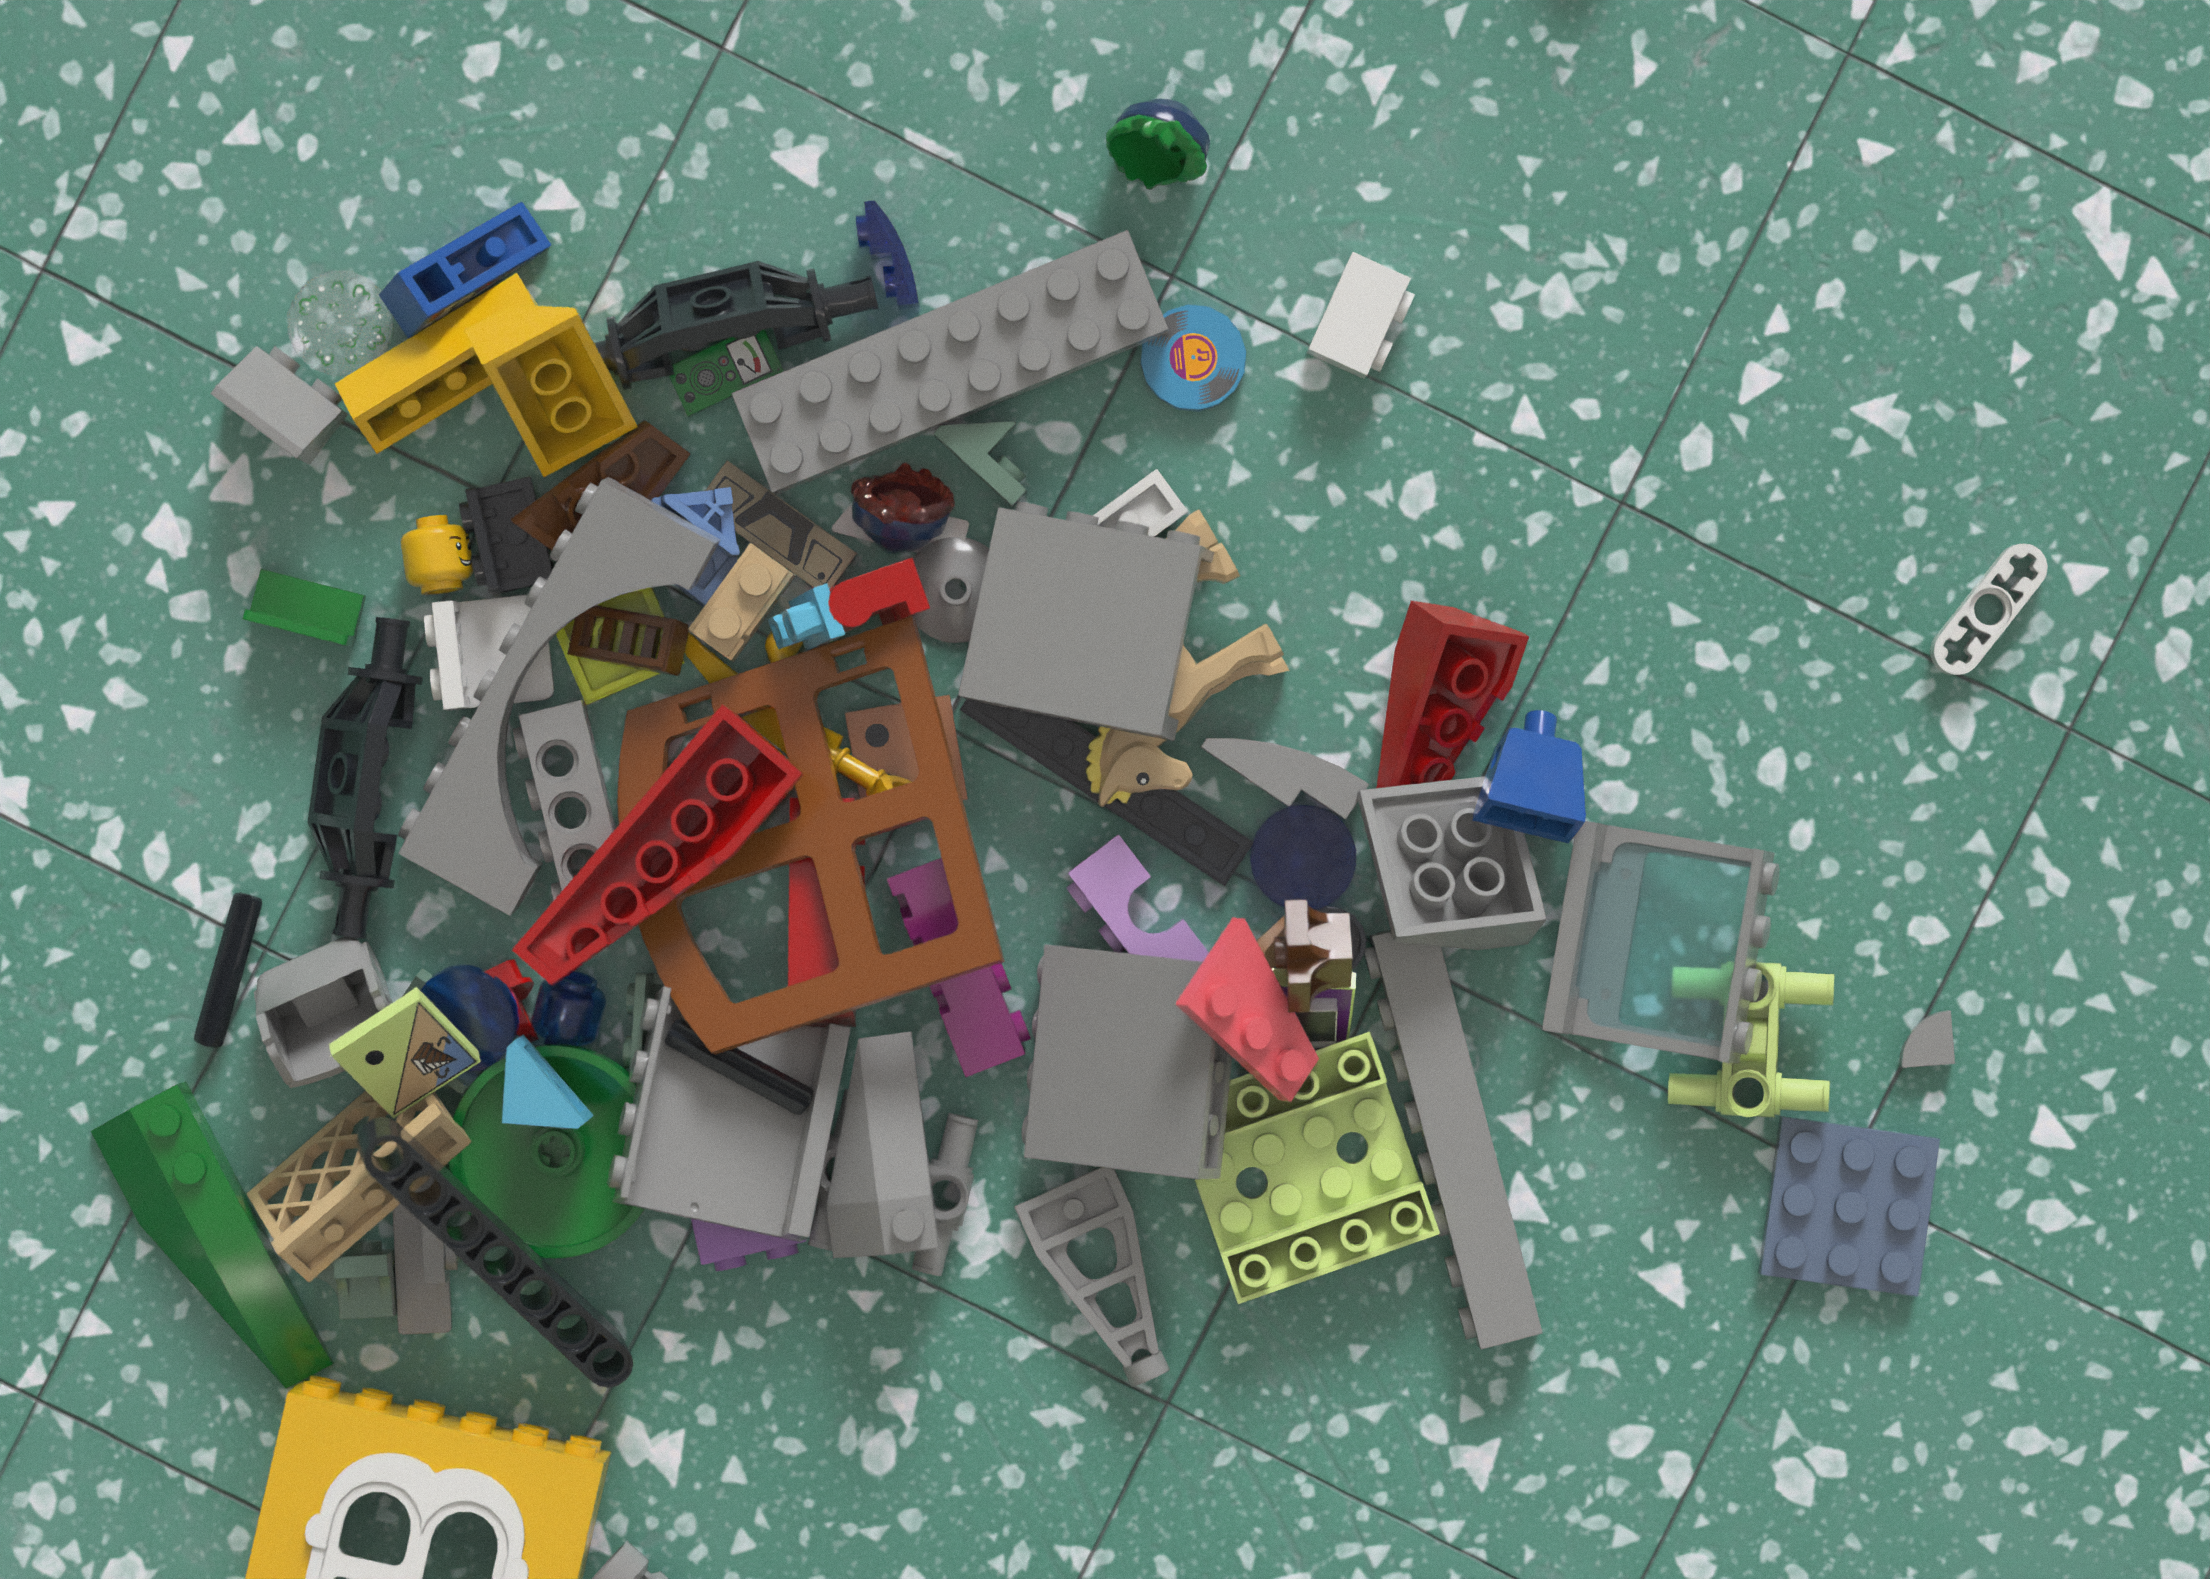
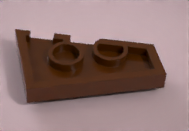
(639, 460)

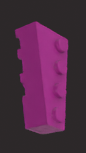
(970, 1004)

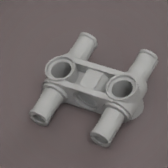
(950, 1165)

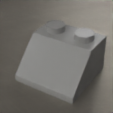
(281, 403)

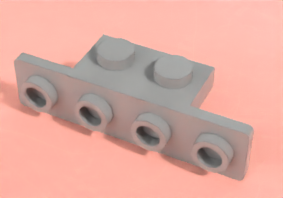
(421, 1274)

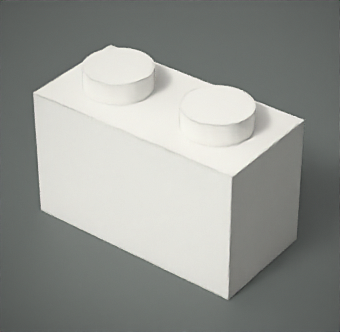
(1360, 315)

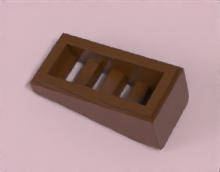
(671, 645)

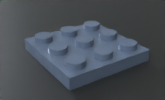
(1849, 1206)

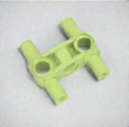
(1762, 1057)

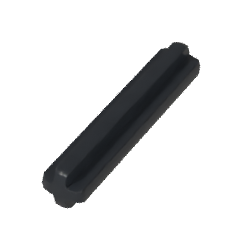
(228, 970)
(742, 1069)

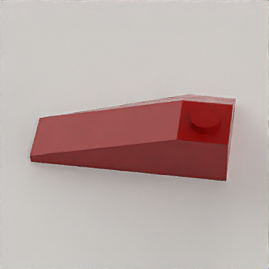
(1441, 688)

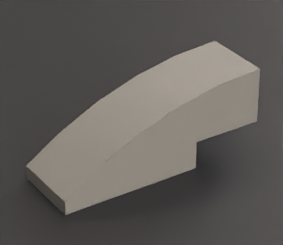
(1288, 771)

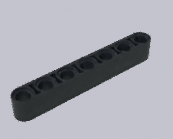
(484, 1232)

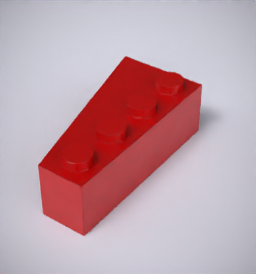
(810, 934)

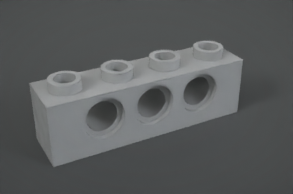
(571, 728)

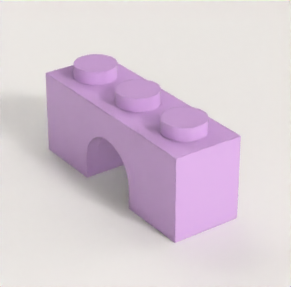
(1106, 883)

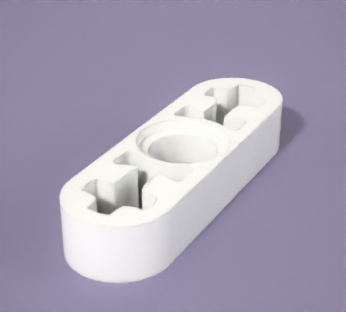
(2023, 586)

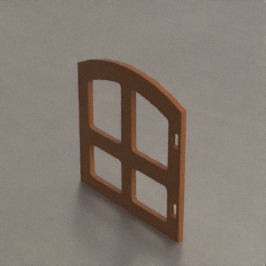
(823, 831)

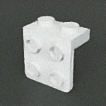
(469, 646)

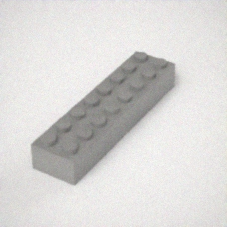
(950, 363)

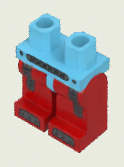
(830, 613)

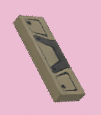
(783, 530)

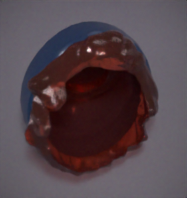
(901, 508)

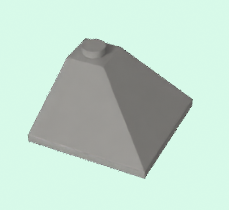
(1449, 875)

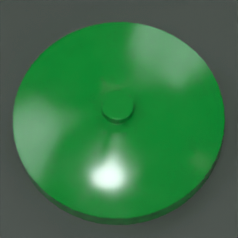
(550, 1179)

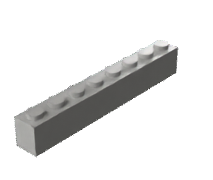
(1456, 1141)

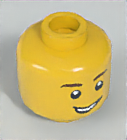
(436, 555)

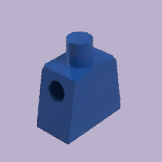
(1534, 782)

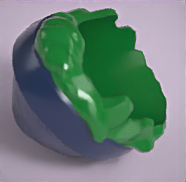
(1159, 143)

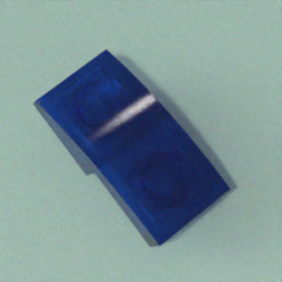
(880, 236)

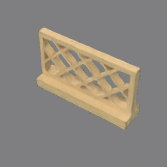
(347, 1212)

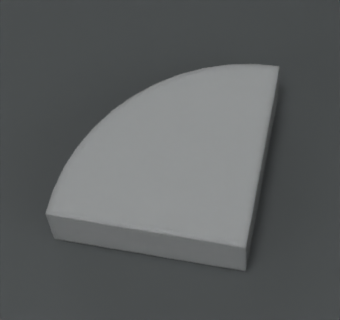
(1929, 1042)

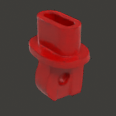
(520, 989)

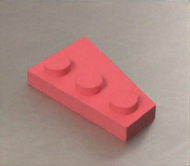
(1247, 1012)

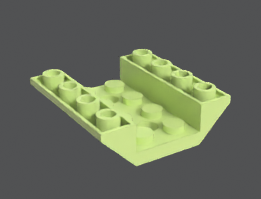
(1315, 1205)

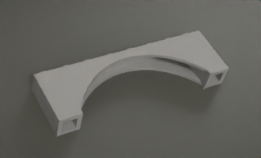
(468, 820)

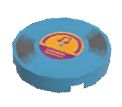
(1196, 361)

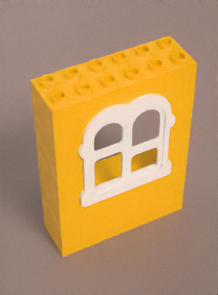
(345, 1444)

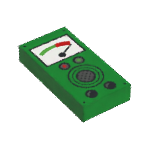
(723, 369)

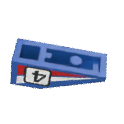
(463, 269)

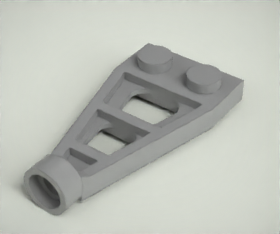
(1071, 1211)

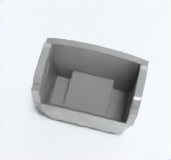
(314, 1003)

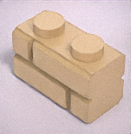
(741, 602)

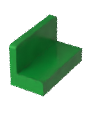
(306, 608)

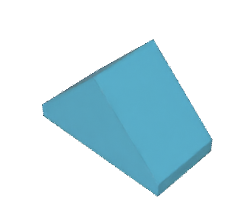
(536, 1092)

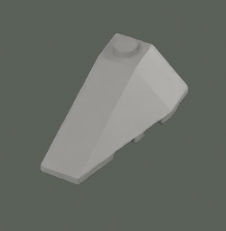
(881, 1168)

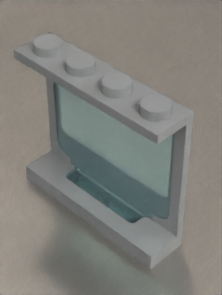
(1660, 942)

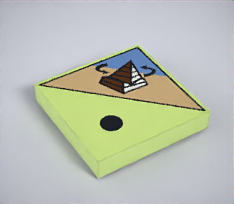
(404, 1052)

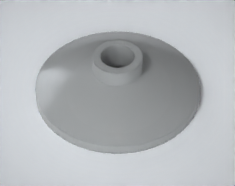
(938, 564)

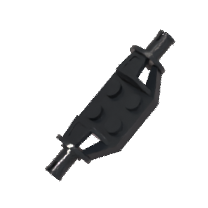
(722, 306)
(349, 774)

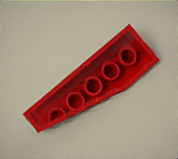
(665, 845)

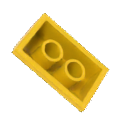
(551, 382)

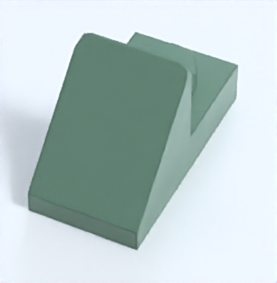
(973, 446)

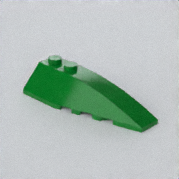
(208, 1228)

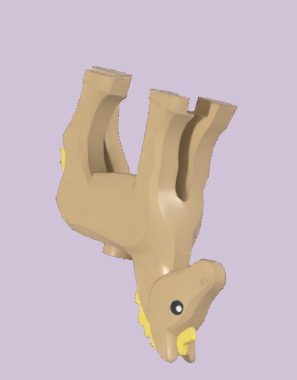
(1134, 762)

